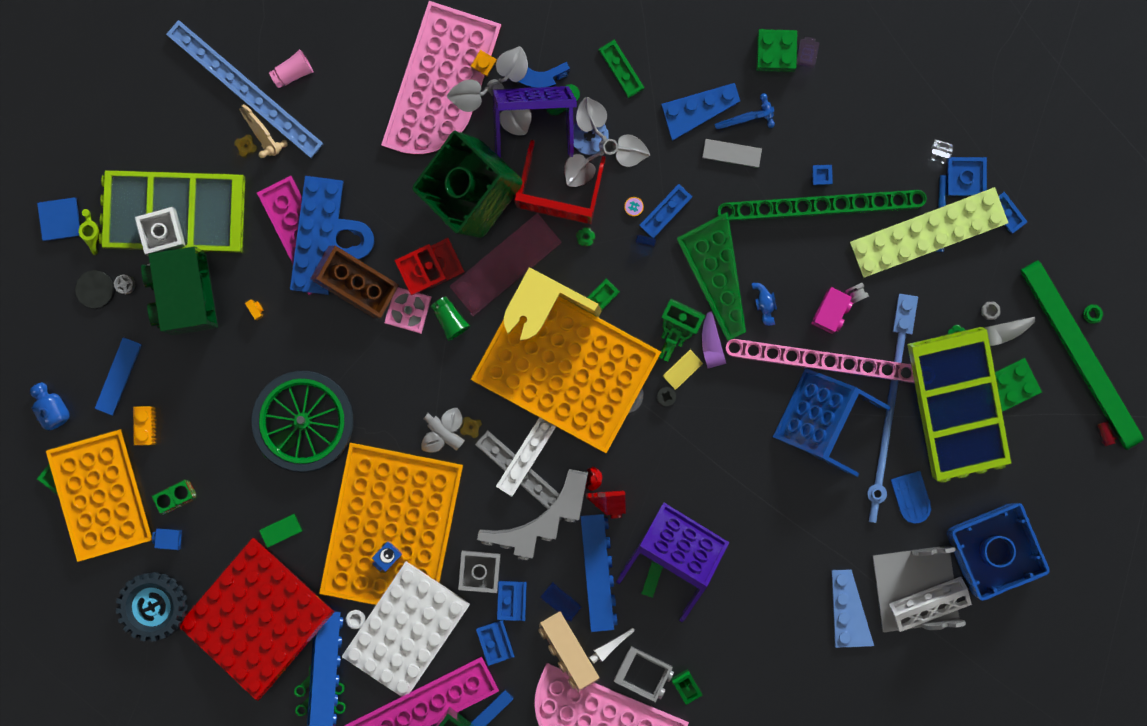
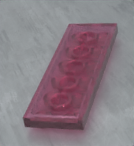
(505, 264)

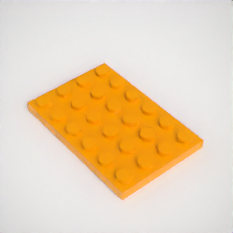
(99, 495)

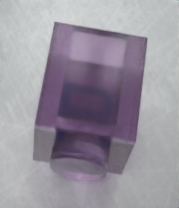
(807, 52)

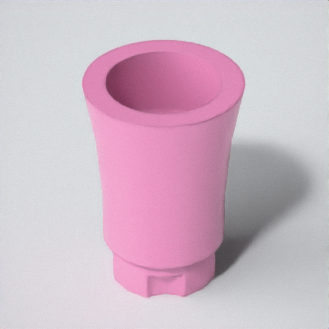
(291, 69)

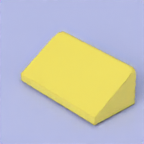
(682, 369)

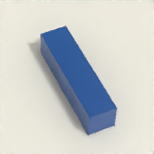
(493, 709)

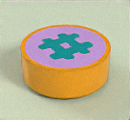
(634, 206)

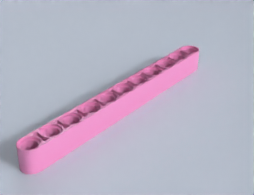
(819, 363)

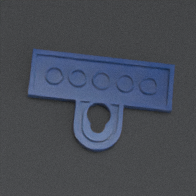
(319, 229)

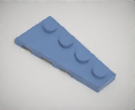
(849, 617)

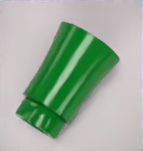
(449, 318)

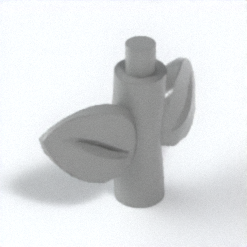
(443, 431)

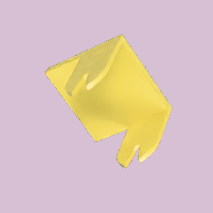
(535, 300)

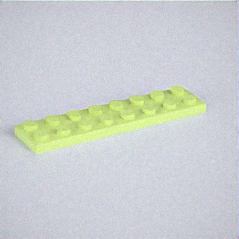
(929, 232)

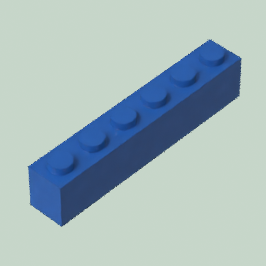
(597, 572)
(323, 673)

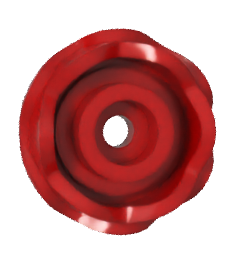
(593, 479)

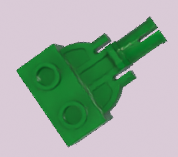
(679, 322)

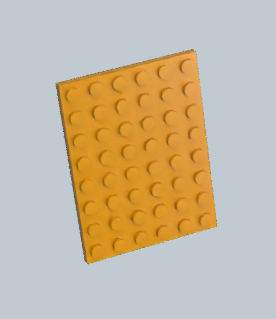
(570, 373)
(391, 500)

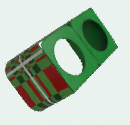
(173, 500)

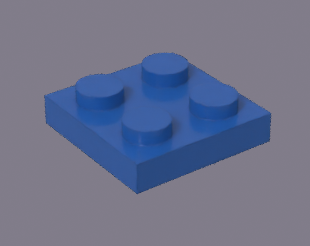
(966, 176)

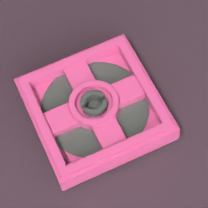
(408, 311)

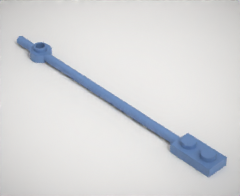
(902, 325)

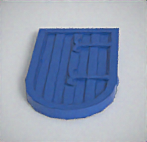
(912, 497)

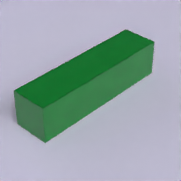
(652, 579)

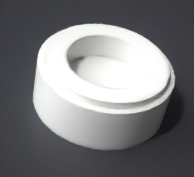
(355, 619)

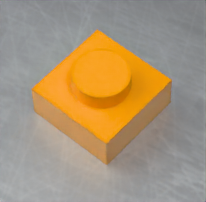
(483, 63)
(255, 309)

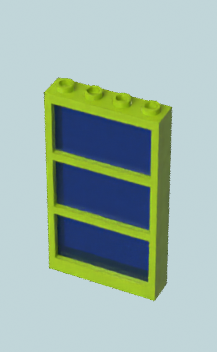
(959, 404)

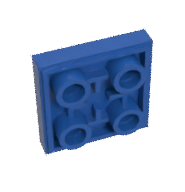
(59, 219)

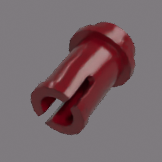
(1106, 434)

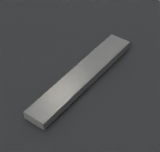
(532, 481)

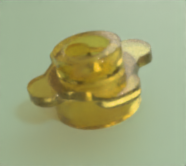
(244, 150)
(474, 431)

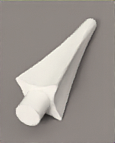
(603, 651)

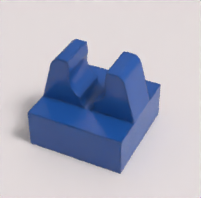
(822, 174)

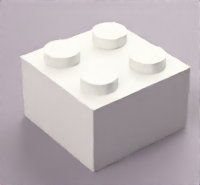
(160, 231)

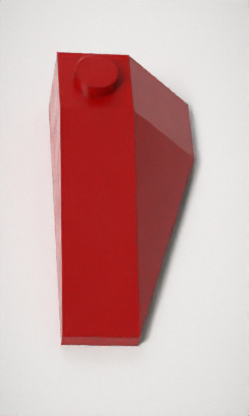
(610, 503)

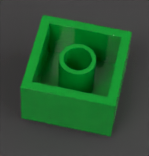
(776, 50)

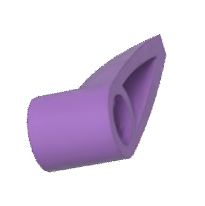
(711, 343)

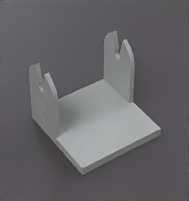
(910, 573)

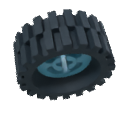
(142, 587)

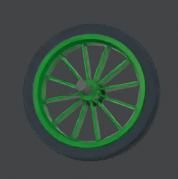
(302, 421)

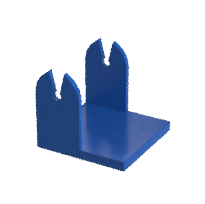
(818, 415)

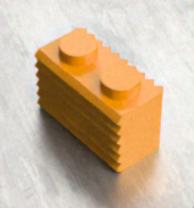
(144, 425)

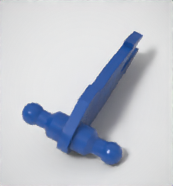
(766, 112)

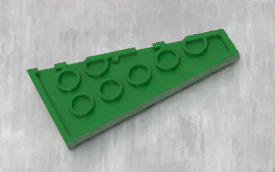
(713, 263)

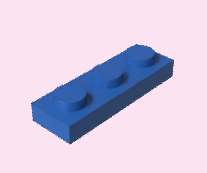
(665, 211)

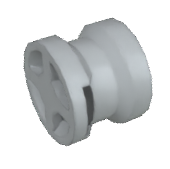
(121, 283)
(857, 295)

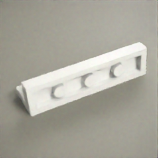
(930, 601)

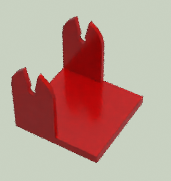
(553, 207)

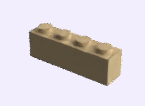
(569, 652)

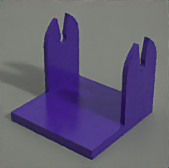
(534, 99)
(681, 548)

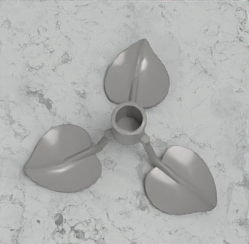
(467, 94)
(628, 150)

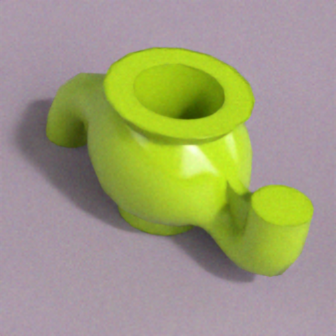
(89, 232)

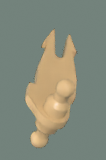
(268, 144)

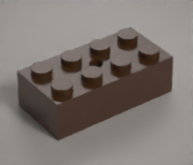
(371, 289)

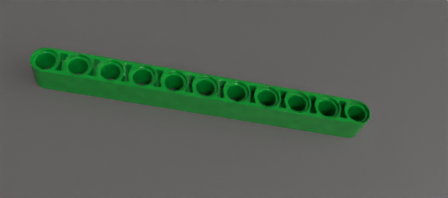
(830, 202)
(1082, 355)

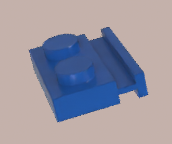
(511, 600)
(495, 642)

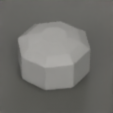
(990, 310)

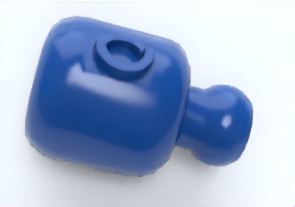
(48, 408)

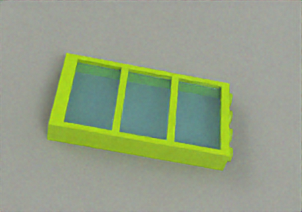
(206, 205)

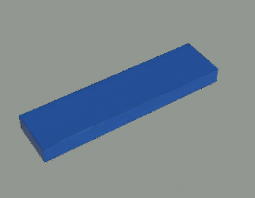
(118, 376)

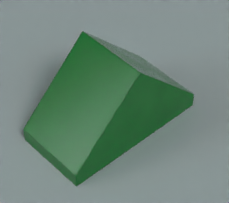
(686, 686)

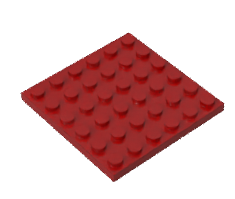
(256, 619)

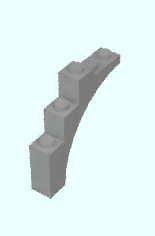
(546, 525)

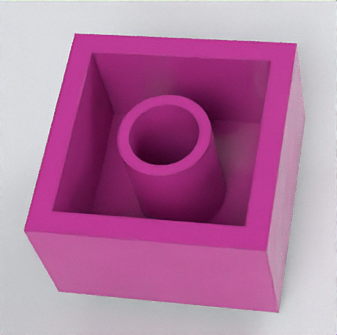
(831, 310)

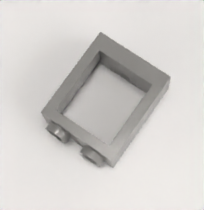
(666, 676)

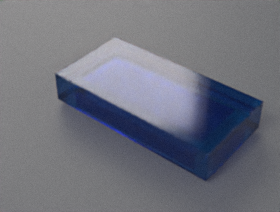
(561, 601)

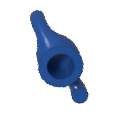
(765, 303)

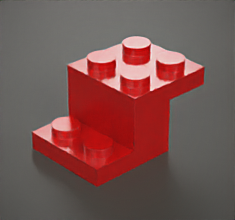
(429, 266)

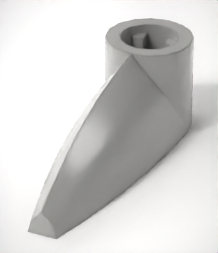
(1007, 331)

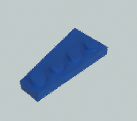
(691, 111)

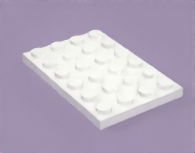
(405, 630)

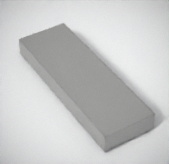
(732, 153)

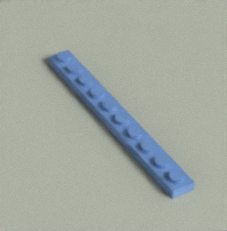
(245, 89)

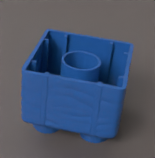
(997, 551)

